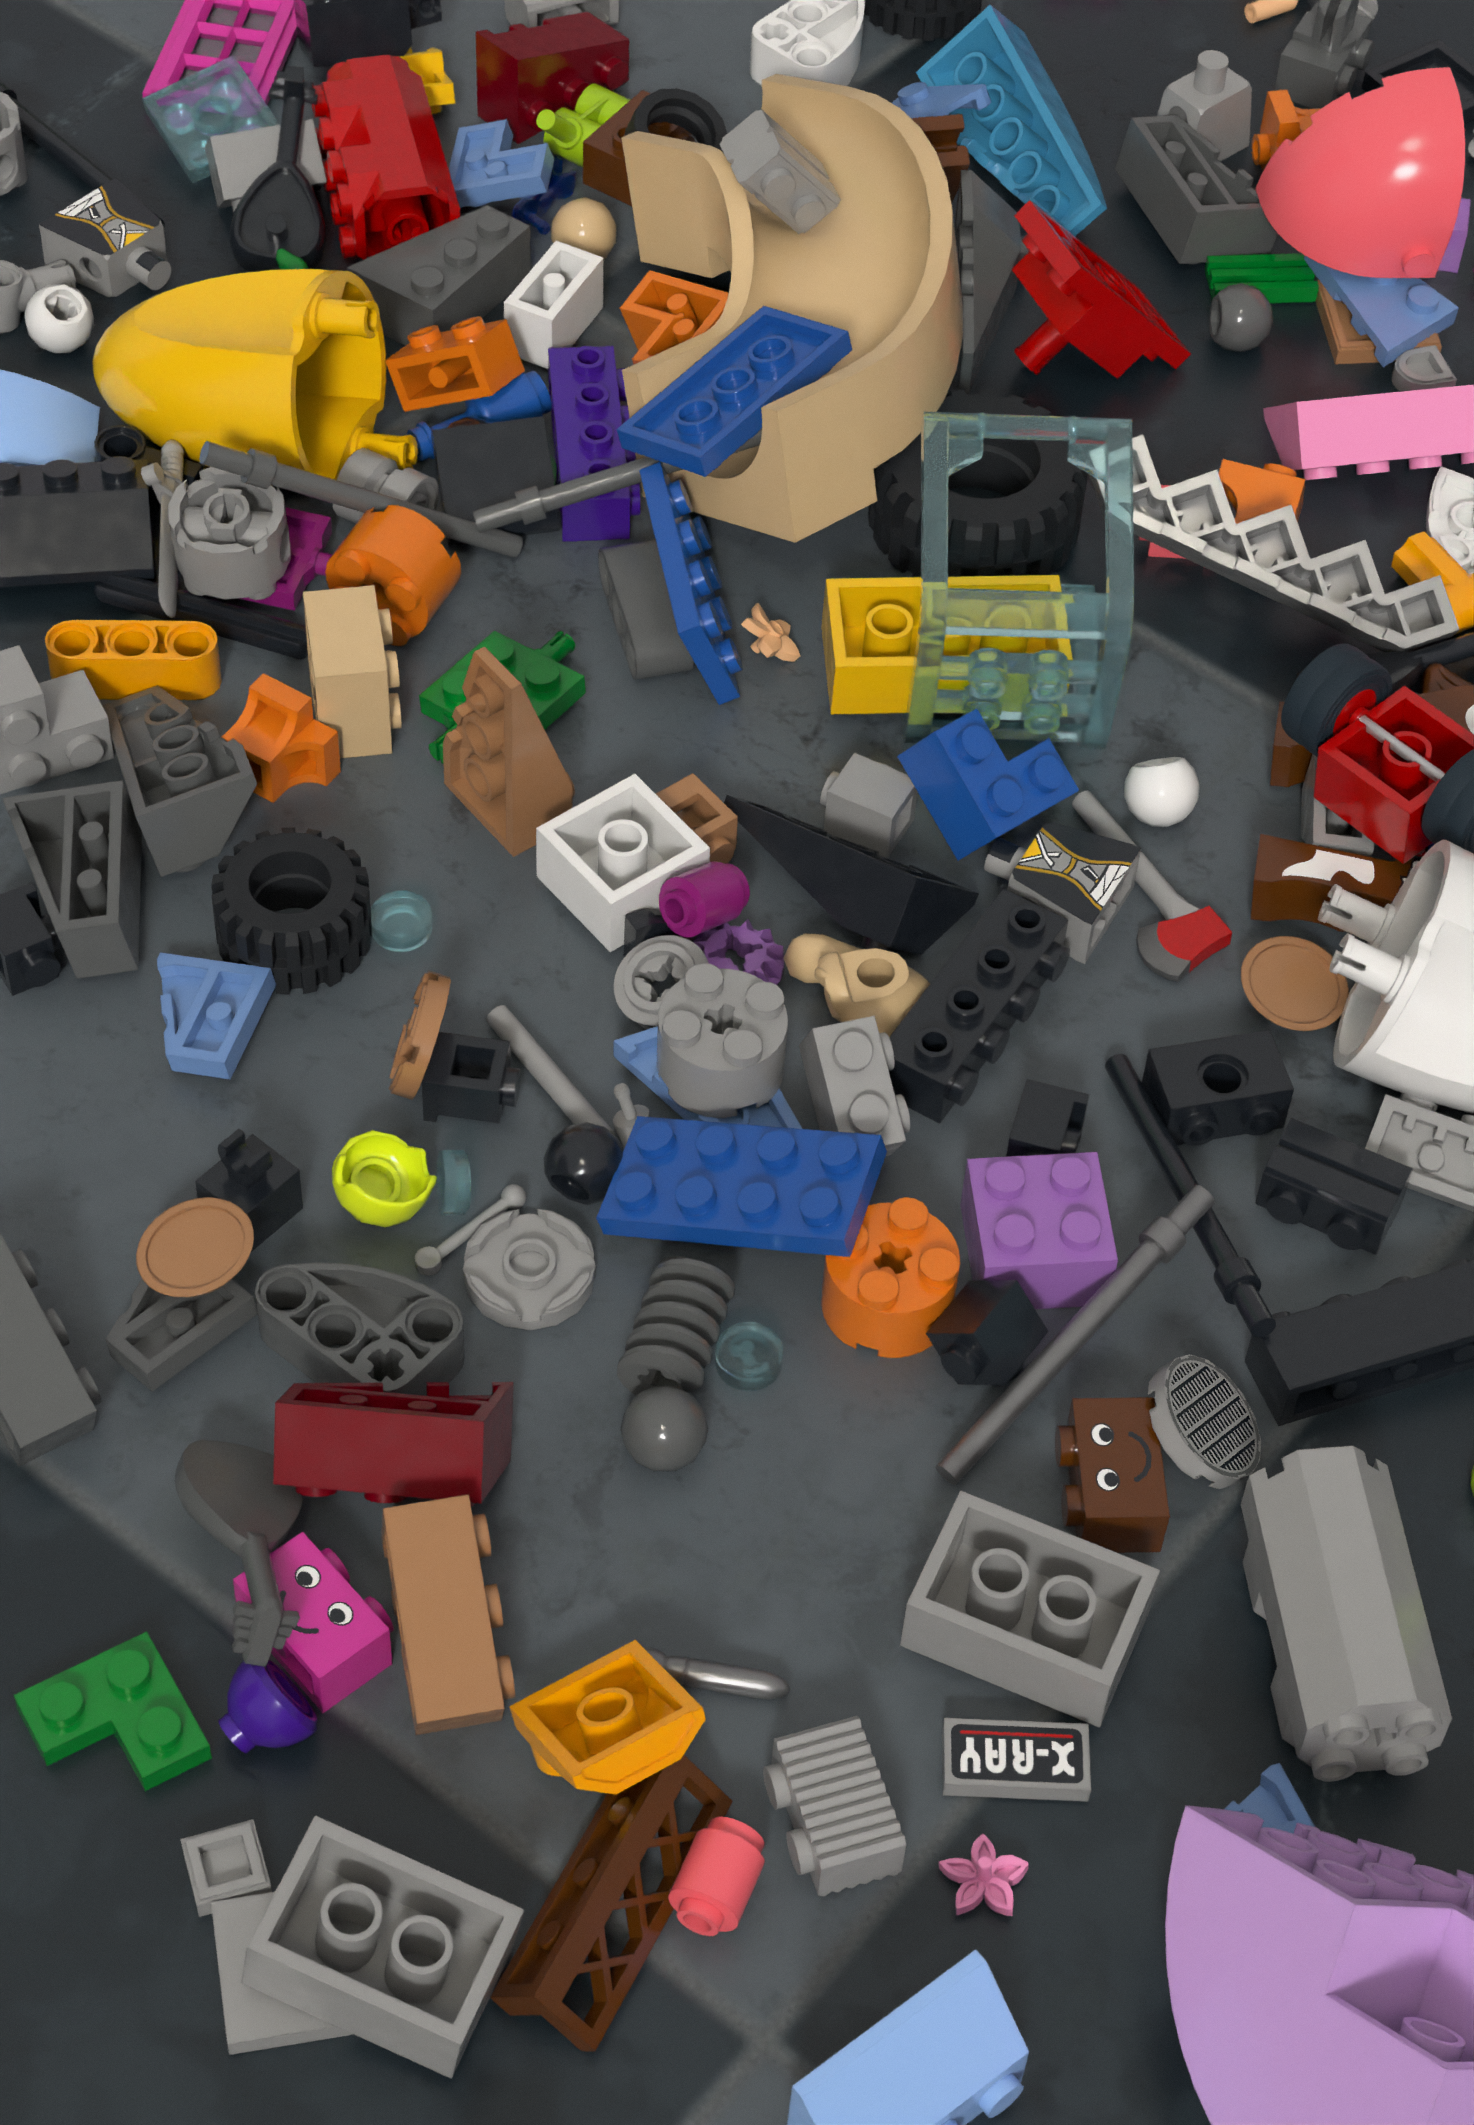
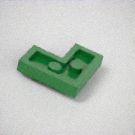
(119, 1694)

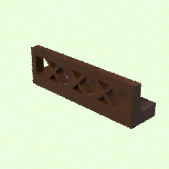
(591, 1888)

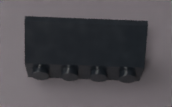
(75, 522)

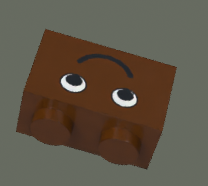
(1114, 1474)

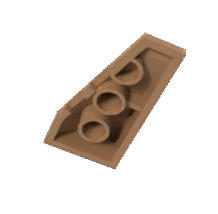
(503, 758)

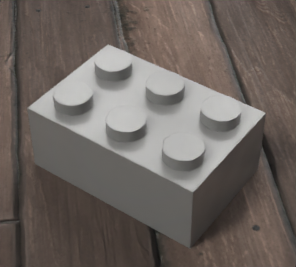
(1029, 1608)
(381, 1946)

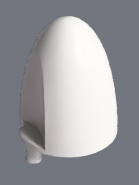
(1414, 983)

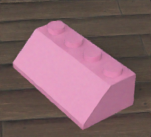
(1374, 431)

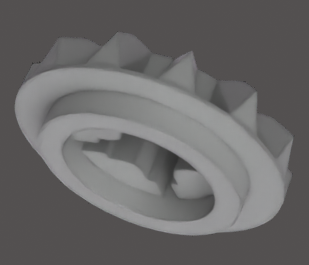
(652, 962)

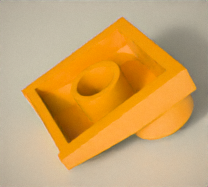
(610, 1722)

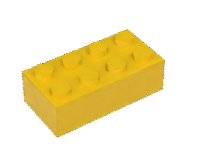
(874, 632)

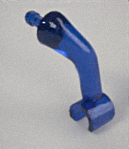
(533, 209)

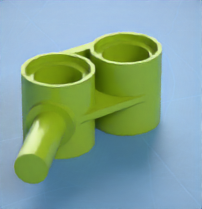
(568, 129)

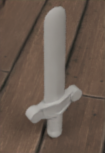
(164, 481)

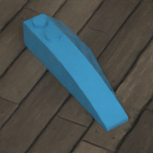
(1025, 129)

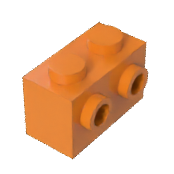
(454, 364)

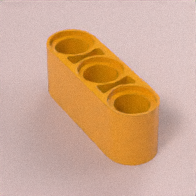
(137, 655)

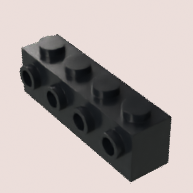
(975, 1003)

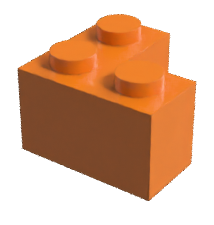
(669, 312)

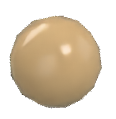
(585, 226)

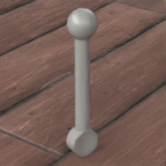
(429, 1258)

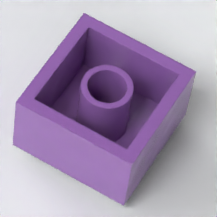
(1039, 1225)

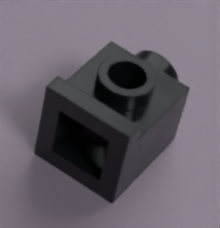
(26, 941)
(469, 1078)
(1047, 1120)

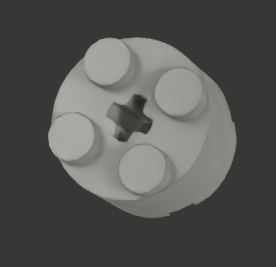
(721, 1040)

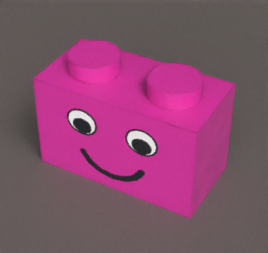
(338, 1636)

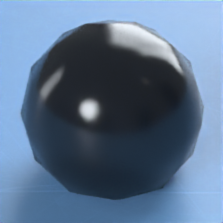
(582, 1162)

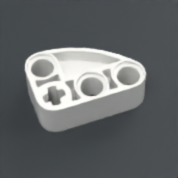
(809, 41)

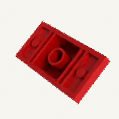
(1086, 303)

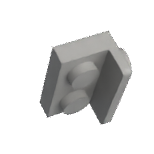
(1431, 1144)

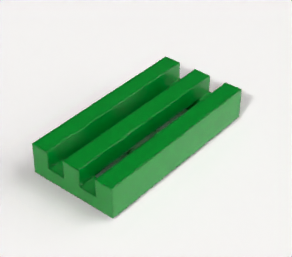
(1278, 276)

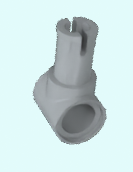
(20, 285)

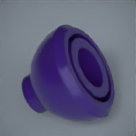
(266, 1709)

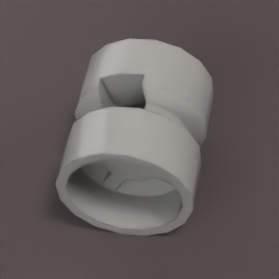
(382, 475)

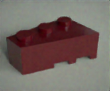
(545, 68)
(392, 1442)

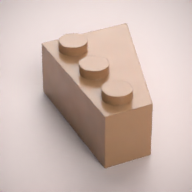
(446, 1614)

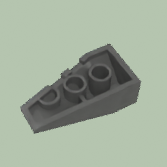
(179, 778)

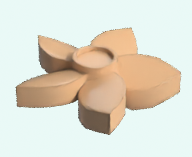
(772, 636)

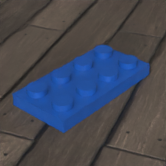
(721, 396)
(691, 582)
(743, 1185)

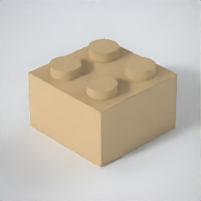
(352, 669)

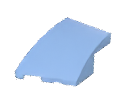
(44, 423)

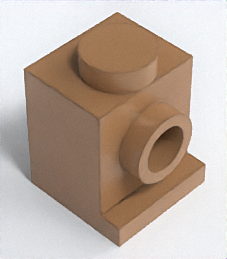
(704, 815)

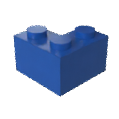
(974, 787)

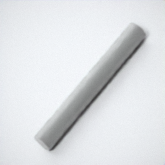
(543, 1068)

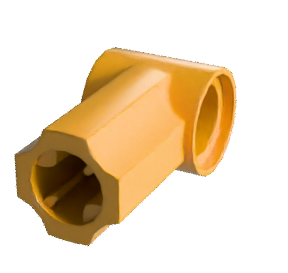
(1425, 558)

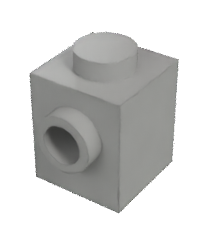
(869, 804)

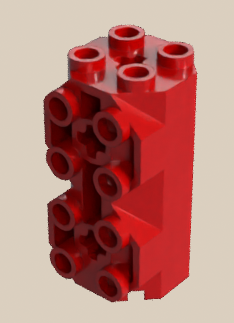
(381, 155)

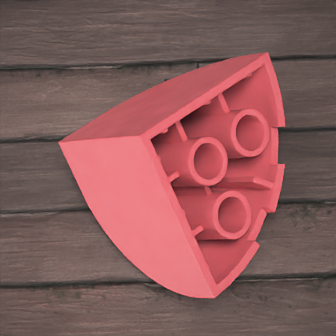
(1373, 179)

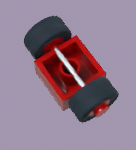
(1383, 758)

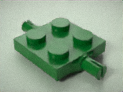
(547, 683)

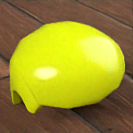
(381, 1179)

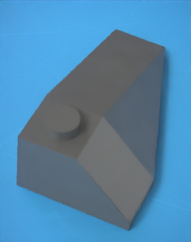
(986, 252)

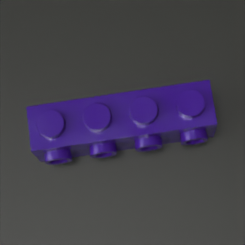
(584, 422)

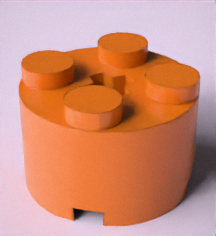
(404, 562)
(893, 1281)

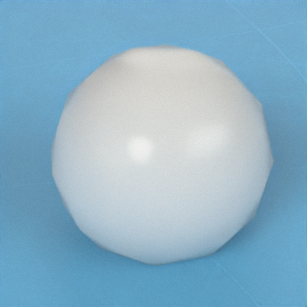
(59, 318)
(1161, 791)

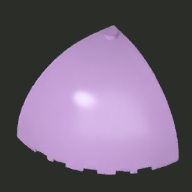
(1318, 1977)

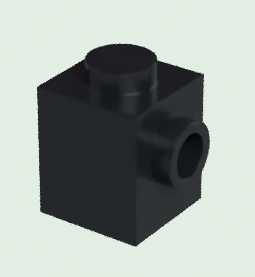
(987, 1333)

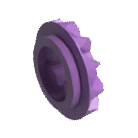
(758, 948)

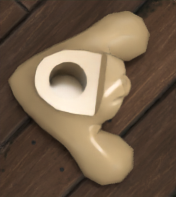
(857, 980)

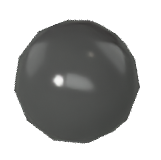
(1240, 318)
(664, 1428)

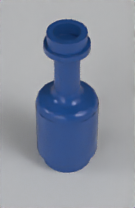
(519, 399)

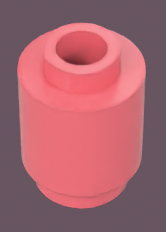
(718, 1876)

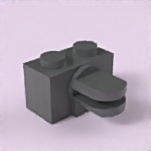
(1325, 53)

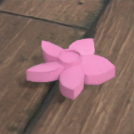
(985, 1878)

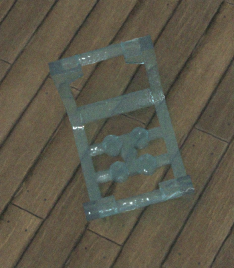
(1024, 684)

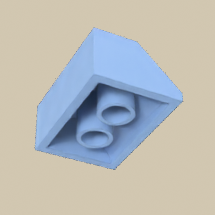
(925, 2062)

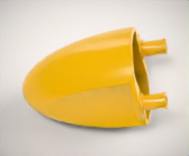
(255, 364)

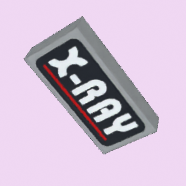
(1015, 1759)

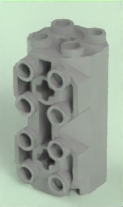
(1343, 1615)

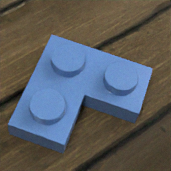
(490, 171)

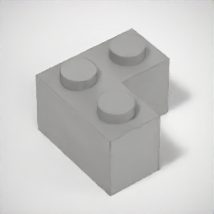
(47, 724)

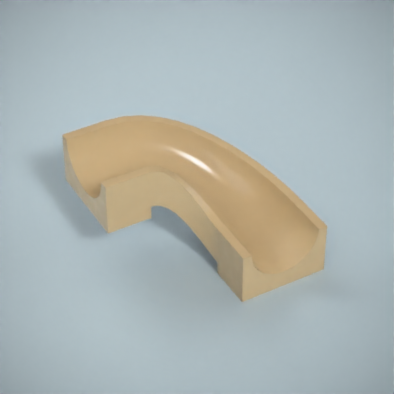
(869, 267)

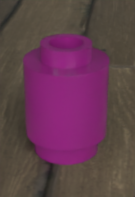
(703, 898)

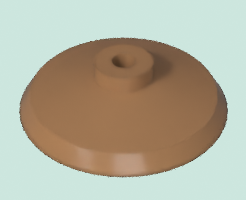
(1292, 983)
(195, 1247)

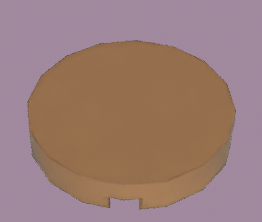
(419, 1035)

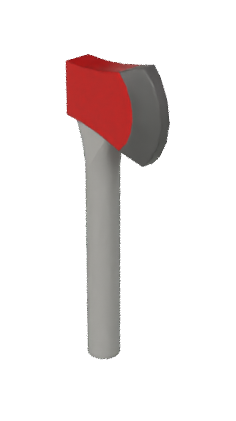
(1187, 934)

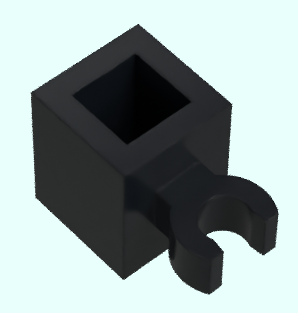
(256, 1181)

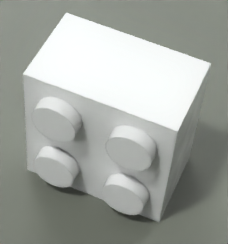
(615, 856)

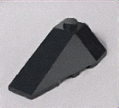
(862, 891)

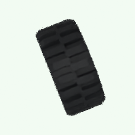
(1002, 536)

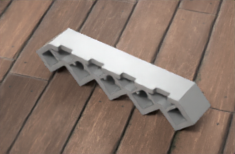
(1274, 561)

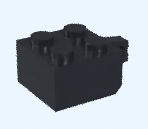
(360, 28)

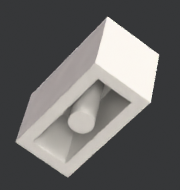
(555, 302)

